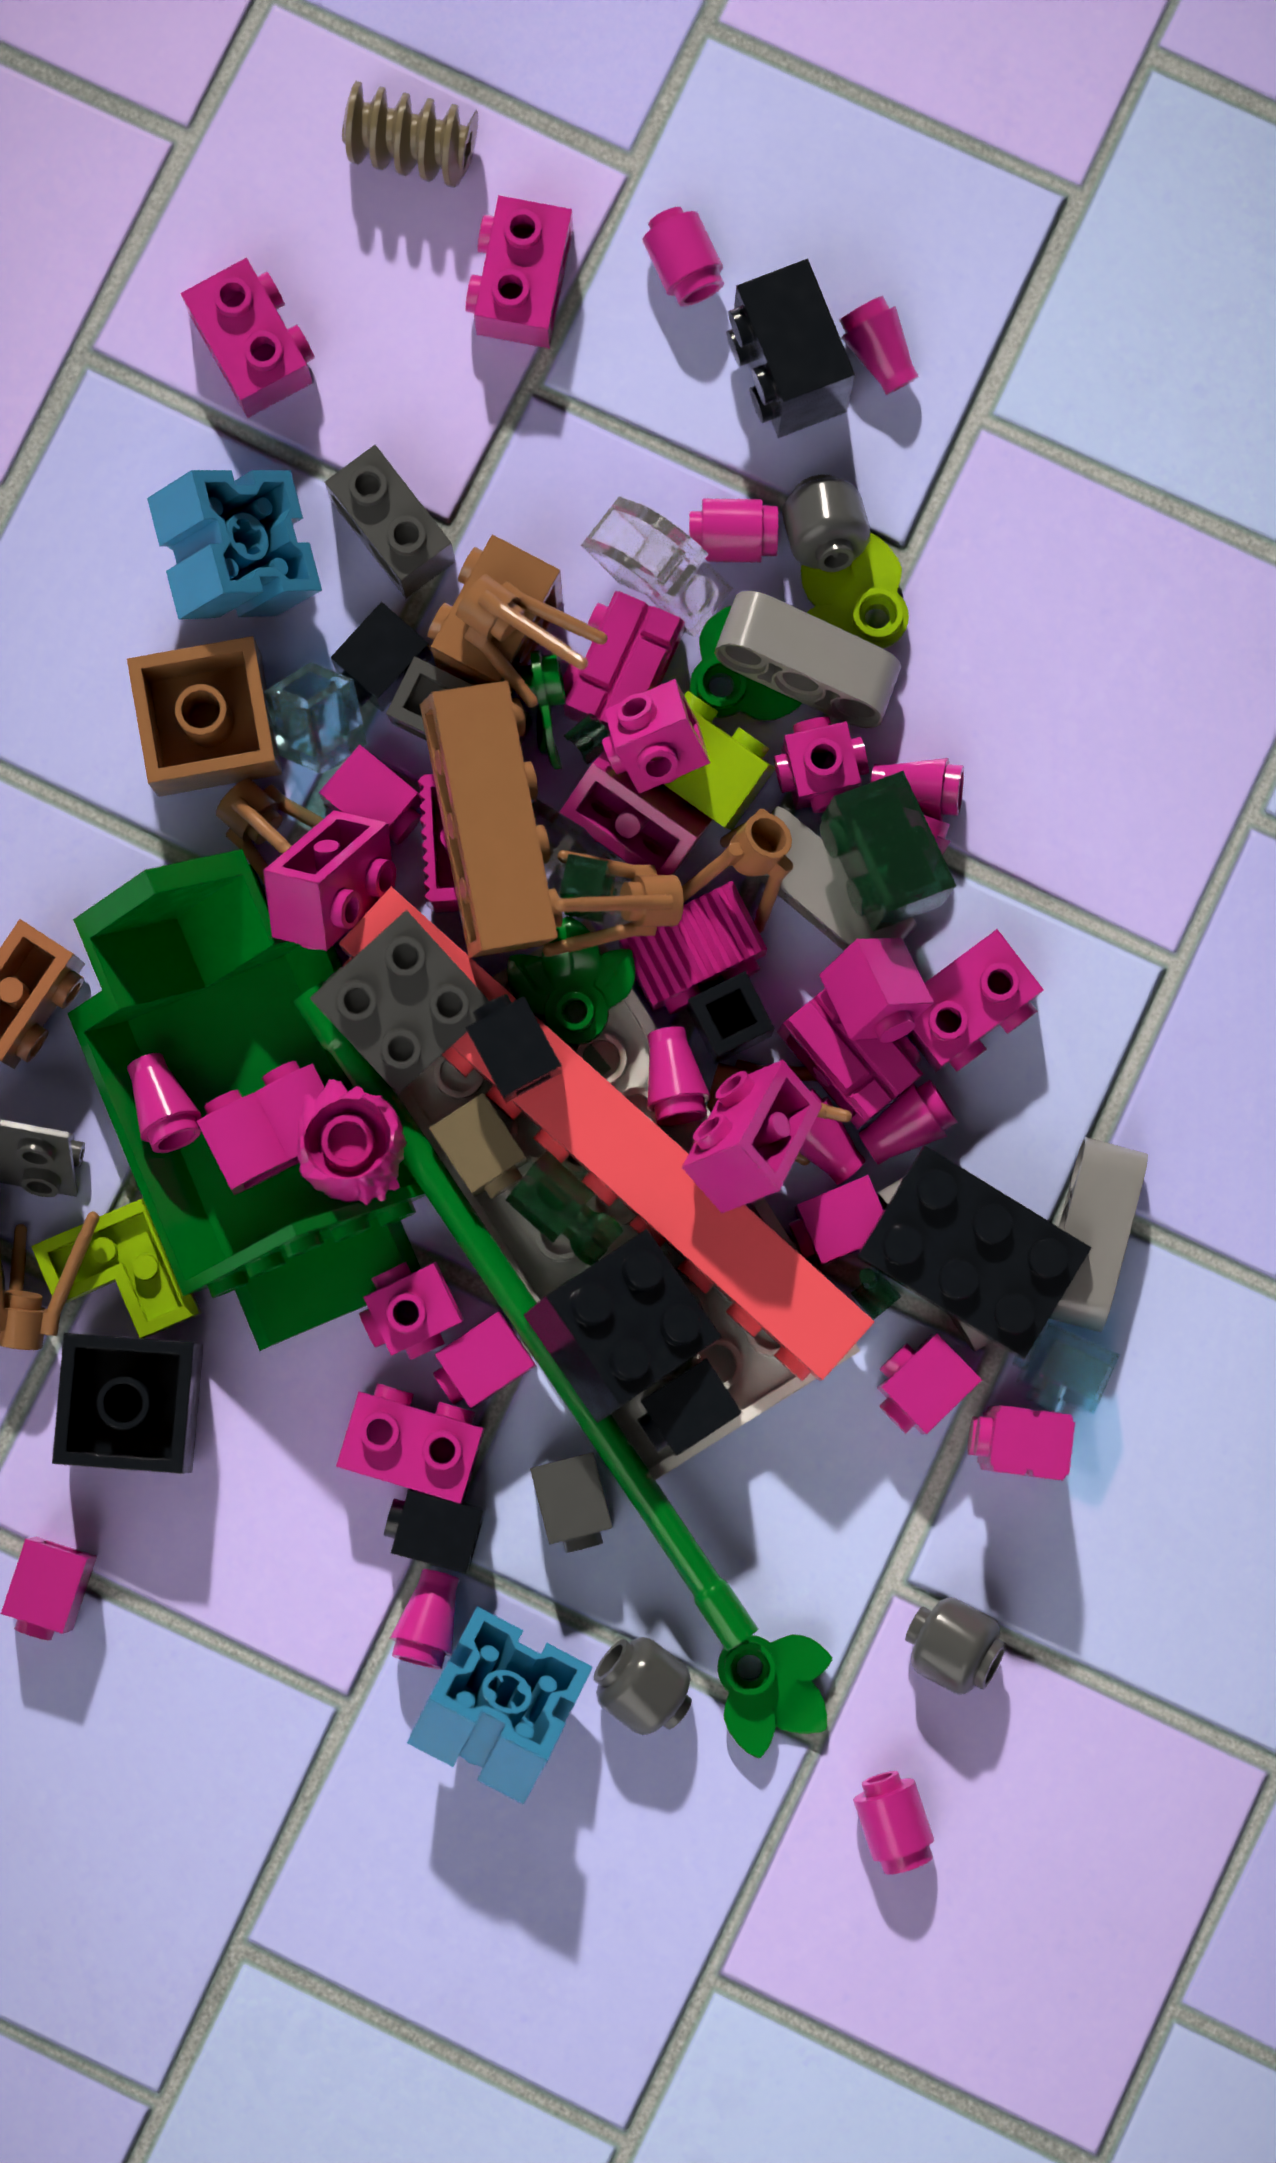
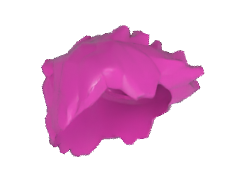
(350, 1144)

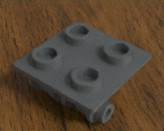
(400, 1001)
(39, 1159)

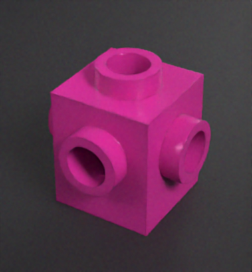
(654, 737)
(813, 785)
(430, 1294)

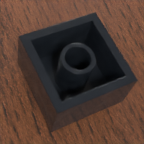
(791, 349)
(621, 1325)
(127, 1403)

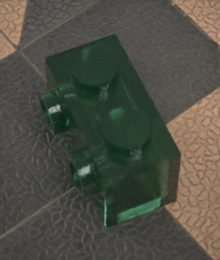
(886, 852)

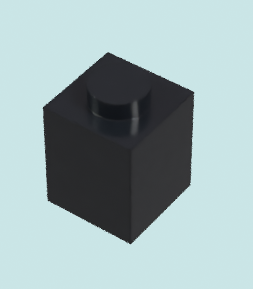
(379, 656)
(730, 1017)
(513, 1046)
(687, 1409)
(434, 1530)

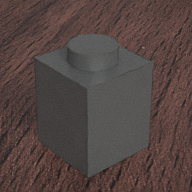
(572, 1502)

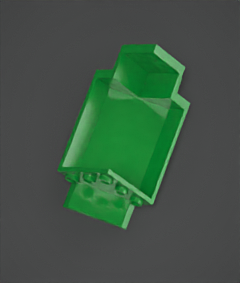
(208, 987)

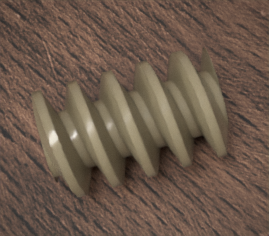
(408, 136)

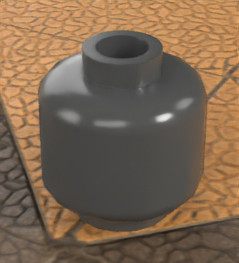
(826, 523)
(955, 1645)
(643, 1685)

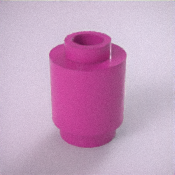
(683, 256)
(735, 529)
(894, 1822)

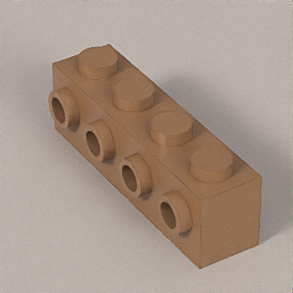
(490, 818)

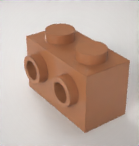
(33, 982)

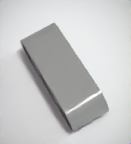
(807, 659)
(819, 889)
(1100, 1214)

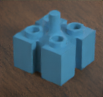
(234, 543)
(500, 1705)

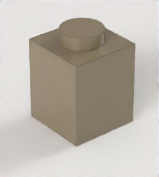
(480, 1147)

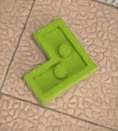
(128, 1253)

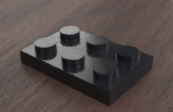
(973, 1252)

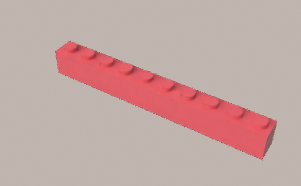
(642, 1168)

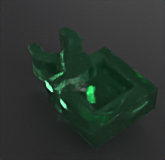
(558, 1205)

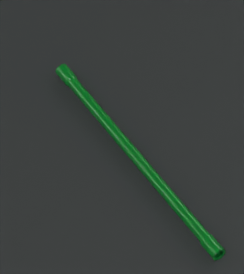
(710, 1592)

